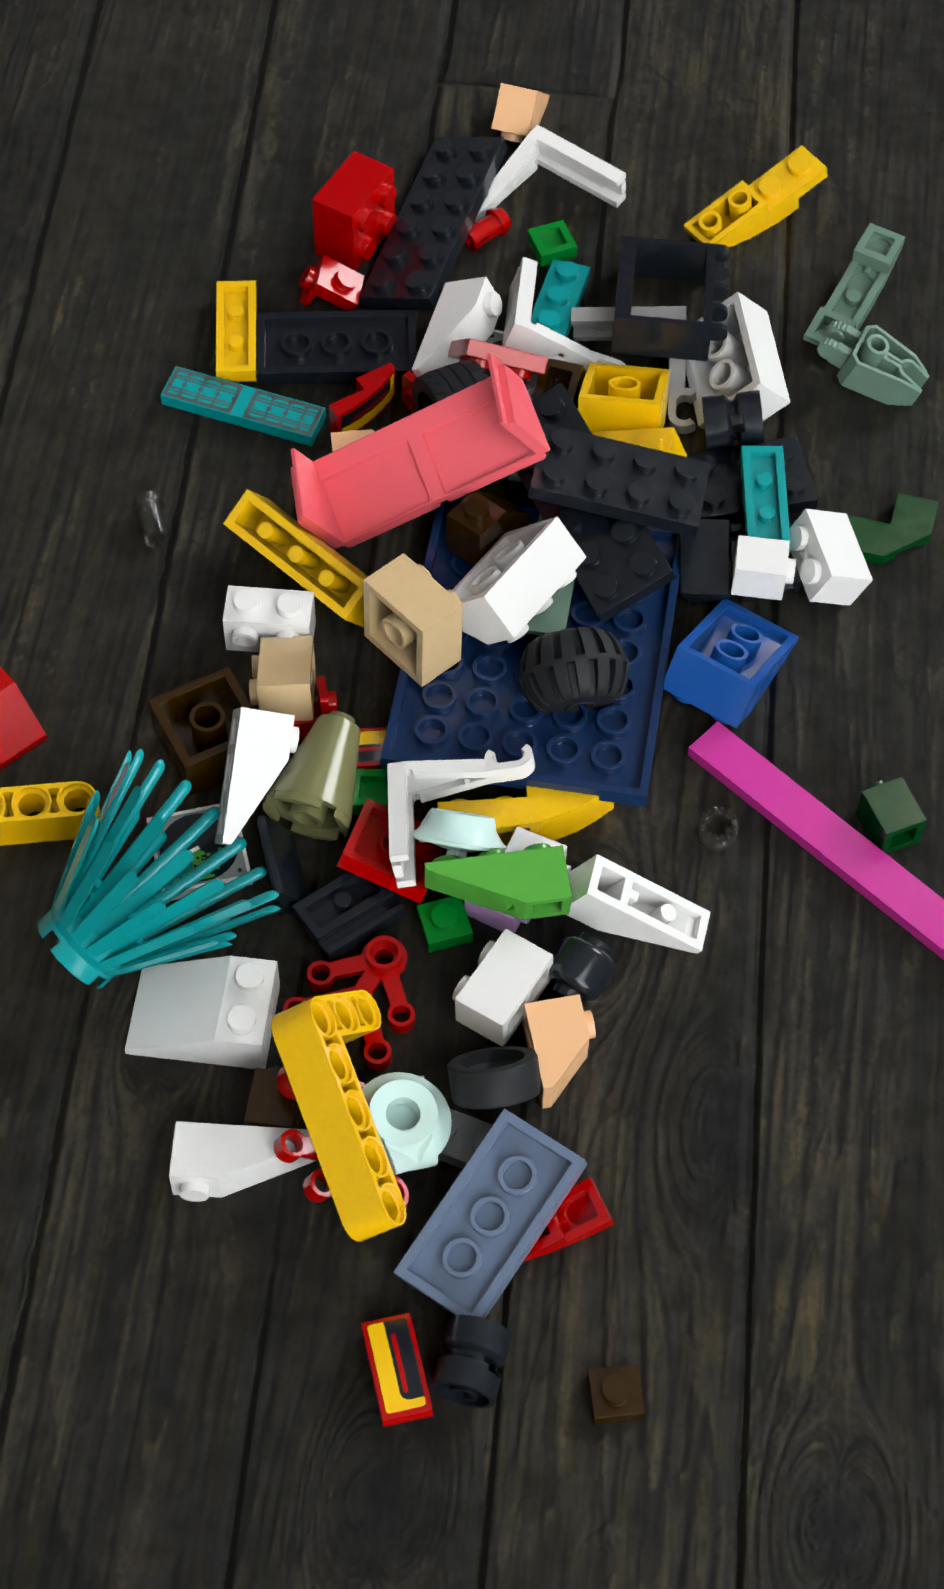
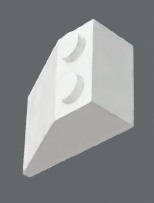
(206, 1011)

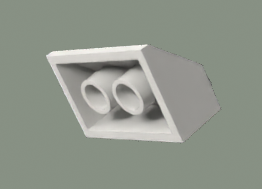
(741, 361)
(517, 580)

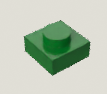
(551, 242)
(370, 785)
(444, 923)

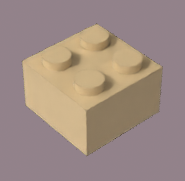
(413, 619)

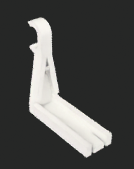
(561, 158)
(538, 339)
(431, 781)

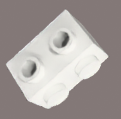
(828, 557)
(266, 612)
(506, 979)

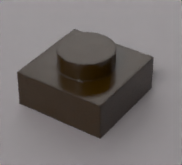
(615, 1394)

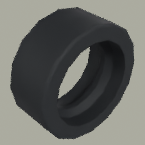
(494, 1077)

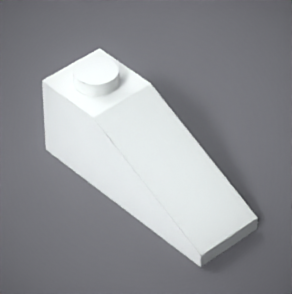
(462, 312)
(255, 757)
(634, 907)
(225, 1158)

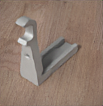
(597, 325)

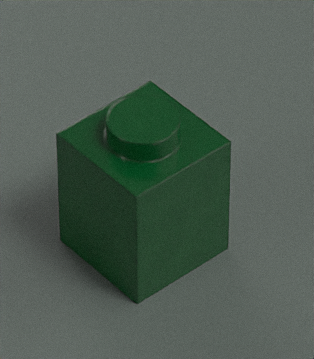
(890, 815)

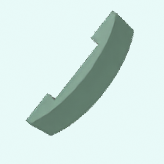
(861, 282)

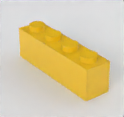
(300, 555)

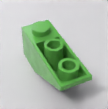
(515, 883)

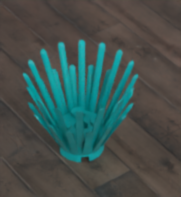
(109, 923)

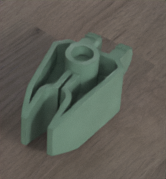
(874, 363)

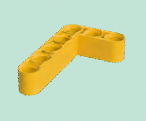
(56, 806)
(335, 1109)

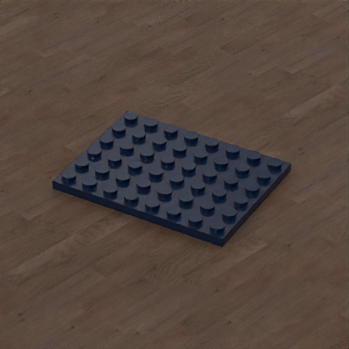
(483, 707)

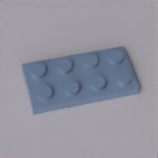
(490, 1217)

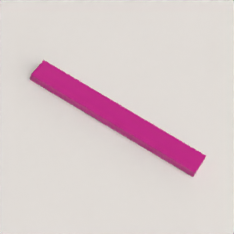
(823, 834)

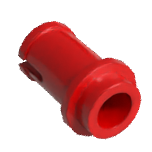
(492, 225)

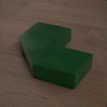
(909, 528)

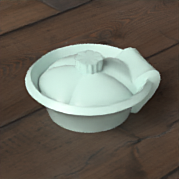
(459, 832)
(409, 1119)

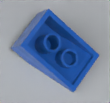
(728, 662)

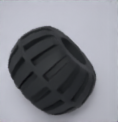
(573, 670)

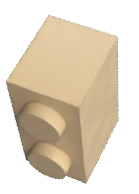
(284, 676)

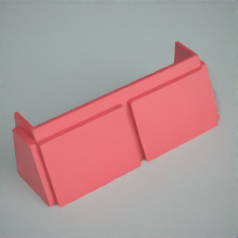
(419, 461)

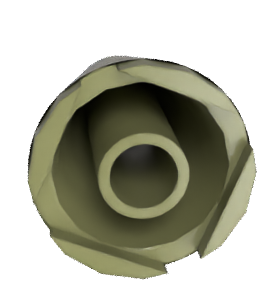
(319, 780)

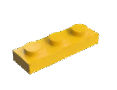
(236, 330)

